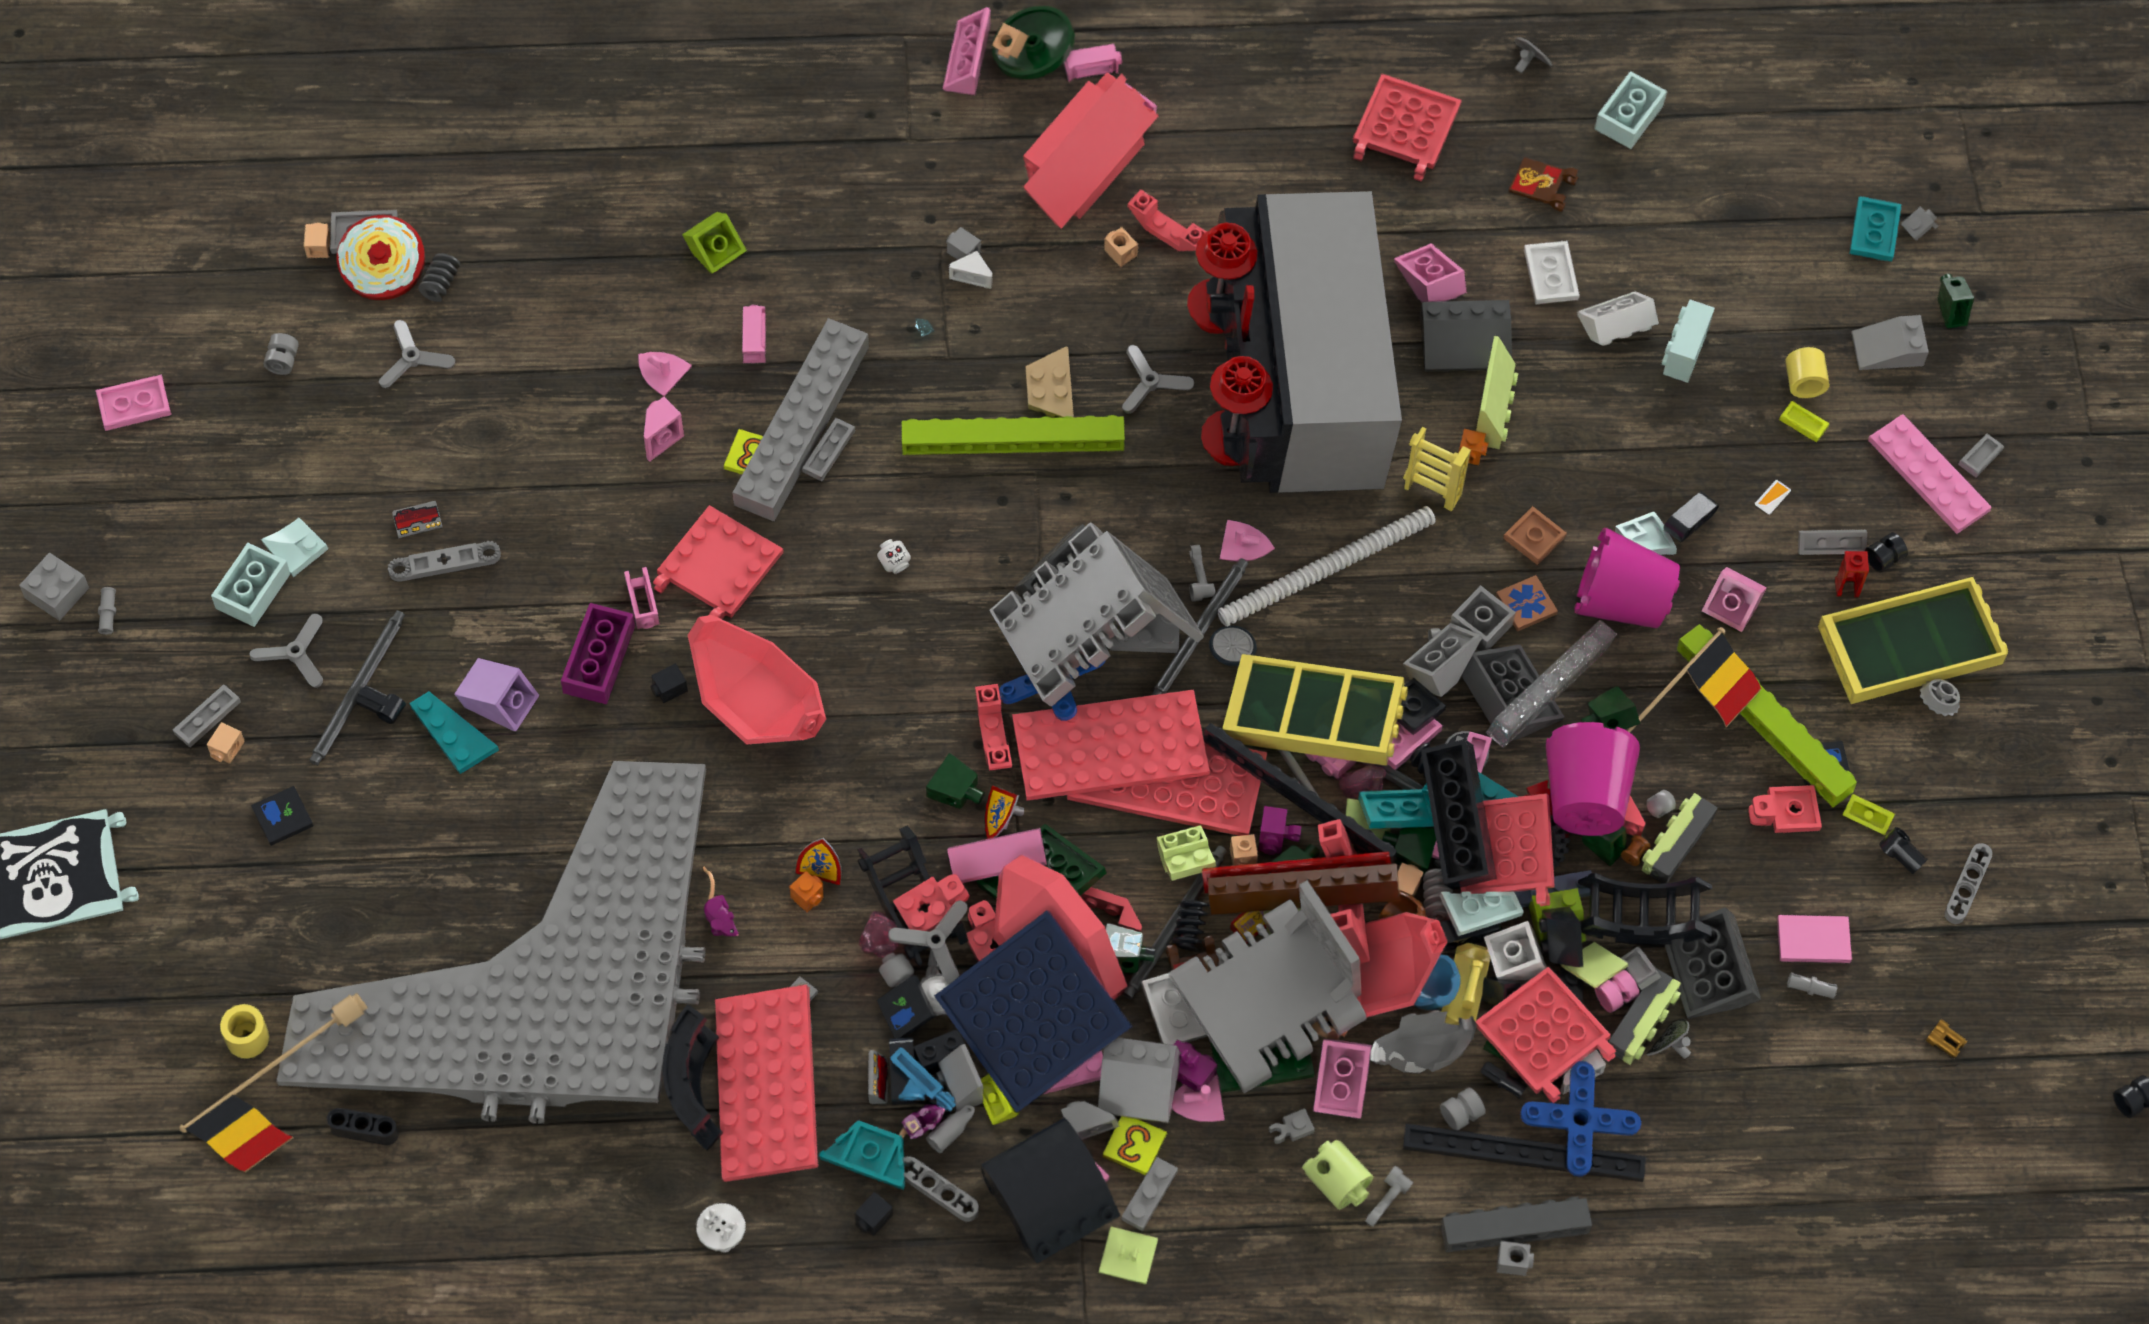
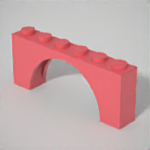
(1351, 916)

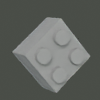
(54, 586)
(1485, 616)

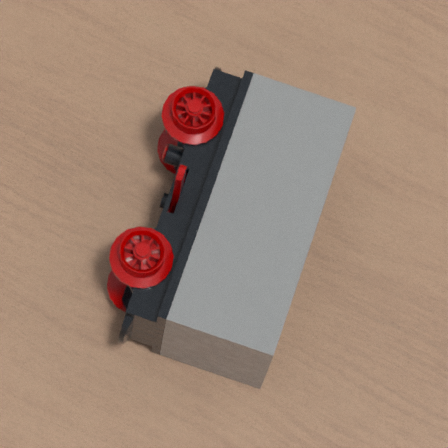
(1304, 343)

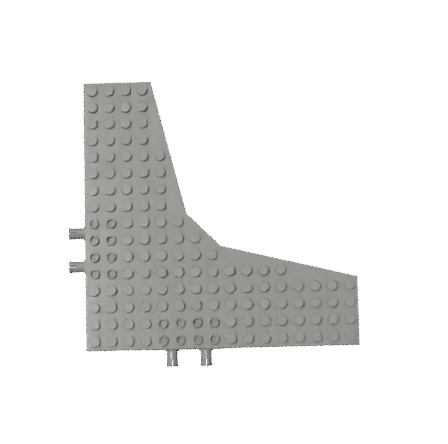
(564, 1008)

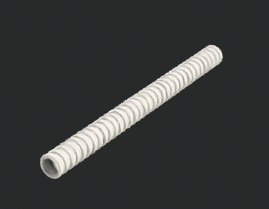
(1326, 566)

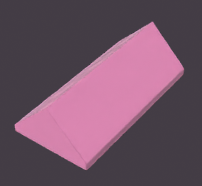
(967, 53)
(989, 856)

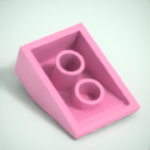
(1432, 274)
(1342, 1078)

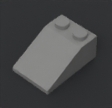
(1891, 344)
(1443, 659)

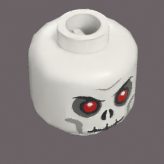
(893, 556)

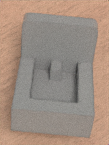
(1919, 222)

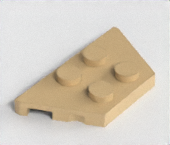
(1050, 385)

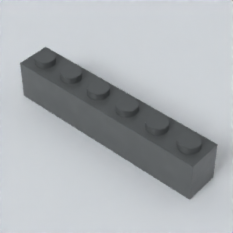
(1516, 1224)

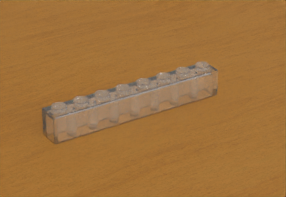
(1551, 683)

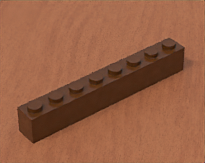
(1332, 887)

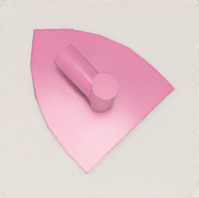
(662, 370)
(1244, 542)
(1201, 1105)

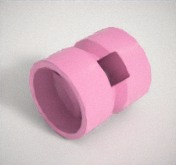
(1618, 990)

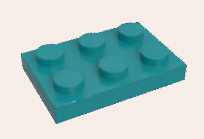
(1875, 229)
(1396, 808)

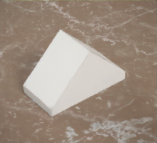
(971, 270)

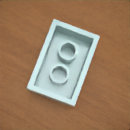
(1630, 110)
(1687, 340)
(250, 584)

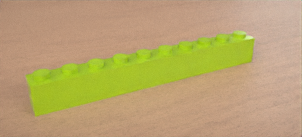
(1012, 435)
(1785, 734)

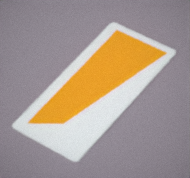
(1772, 497)

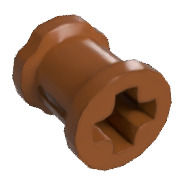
(1635, 850)

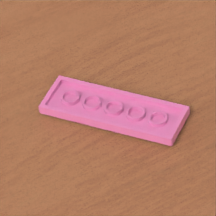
(1929, 473)

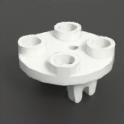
(729, 1234)

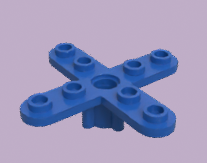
(1023, 687)
(1582, 1108)

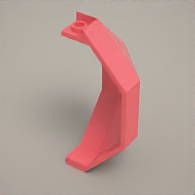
(753, 684)
(1029, 890)
(1401, 961)

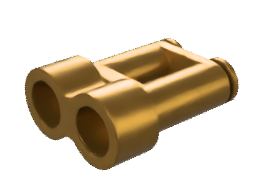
(1937, 1038)

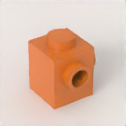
(1475, 442)
(807, 891)

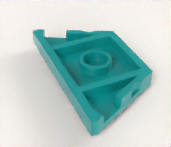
(869, 1153)

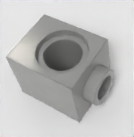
(1507, 1266)

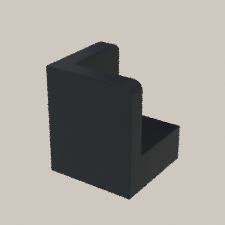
(1497, 990)

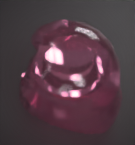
(1361, 780)
(875, 935)

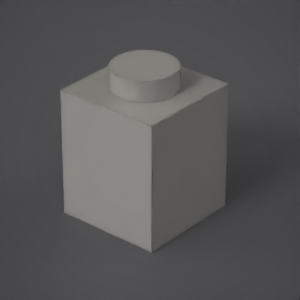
(962, 244)

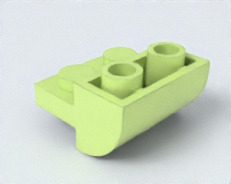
(1185, 852)

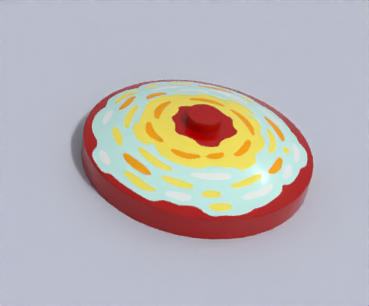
(381, 257)

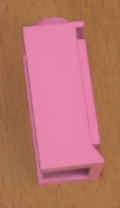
(1092, 61)
(754, 334)
(644, 620)

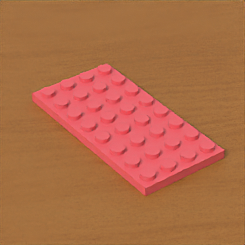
(1111, 745)
(1216, 802)
(766, 1083)

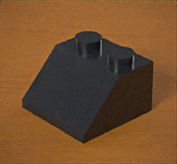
(1561, 936)

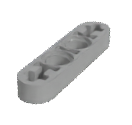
(1968, 883)
(940, 1186)

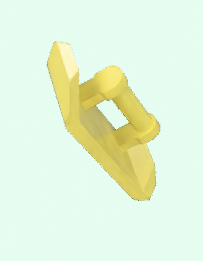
(1473, 966)

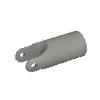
(950, 1129)

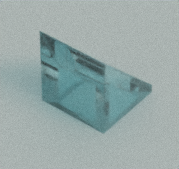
(924, 326)

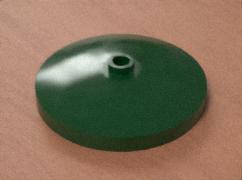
(1047, 45)

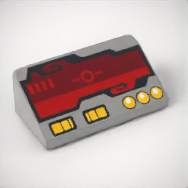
(417, 519)
(878, 1078)

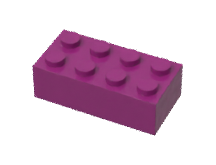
(598, 653)

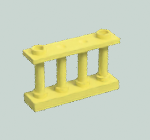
(1456, 469)

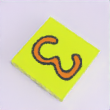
(742, 451)
(1134, 1144)

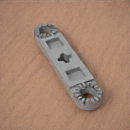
(430, 562)

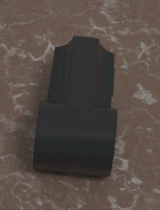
(385, 706)
(1898, 846)

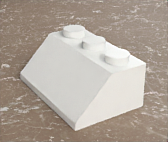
(1619, 317)

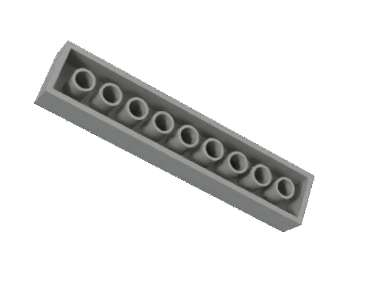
(800, 420)

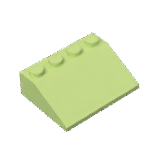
(1497, 395)

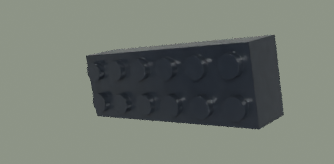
(1458, 814)

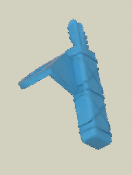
(920, 1081)

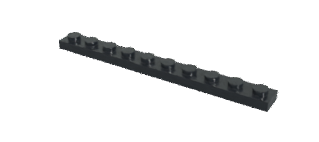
(1293, 790)
(1518, 1152)

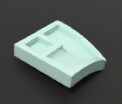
(1649, 533)
(296, 545)

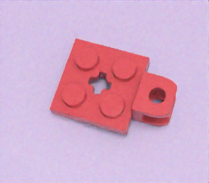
(1776, 809)
(939, 895)
(982, 929)

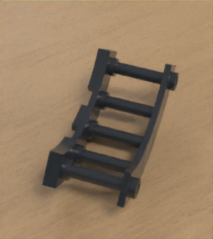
(910, 844)
(1643, 933)
(683, 1070)

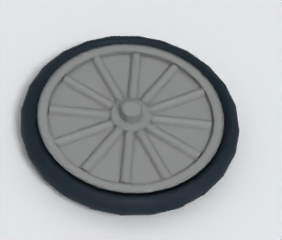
(1230, 643)

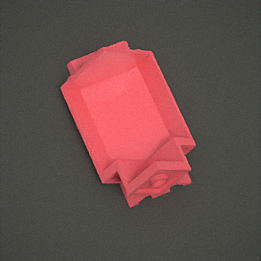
(1086, 148)

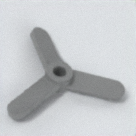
(409, 349)
(1158, 381)
(300, 644)
(942, 930)

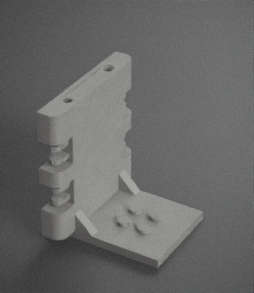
(1083, 609)
(1275, 988)

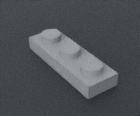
(828, 449)
(1831, 541)
(206, 715)
(1149, 1194)

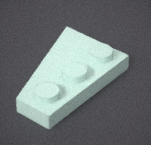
(1476, 911)

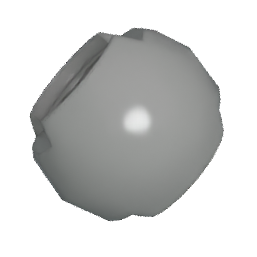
(1661, 803)

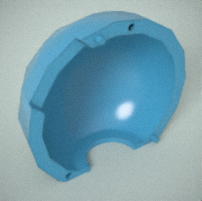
(1441, 985)

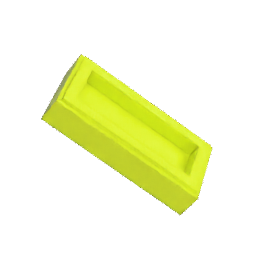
(1804, 421)

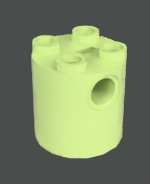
(1339, 1175)

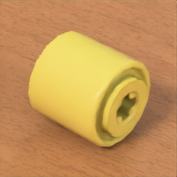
(1807, 372)
(237, 1023)

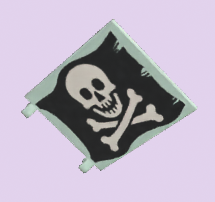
(60, 873)

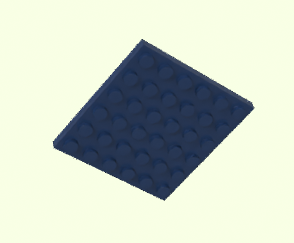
(1033, 1011)

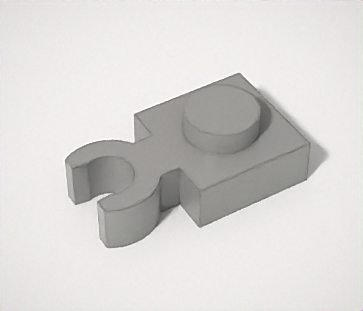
(1295, 1125)

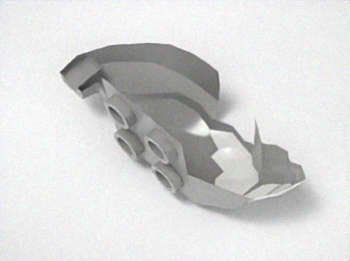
(1423, 1043)

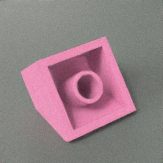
(662, 427)
(1734, 599)

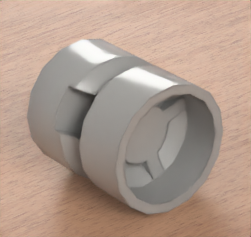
(281, 353)
(1465, 1107)

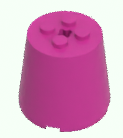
(1627, 582)
(1591, 776)

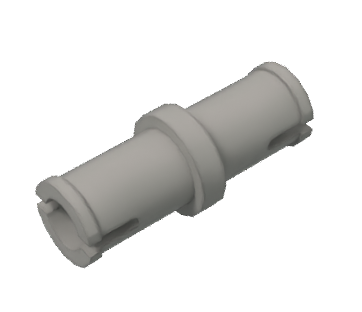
(106, 610)
(1812, 985)

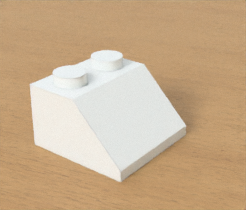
(1515, 953)

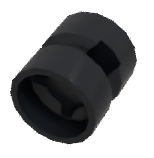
(1886, 552)
(2133, 1097)

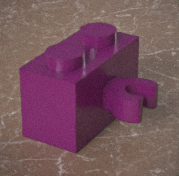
(1274, 830)
(1194, 1067)

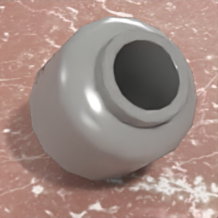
(895, 969)

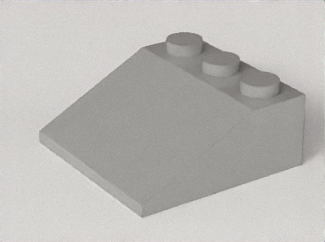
(1139, 1079)

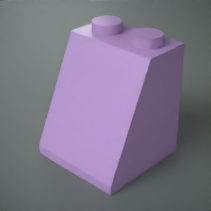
(497, 693)

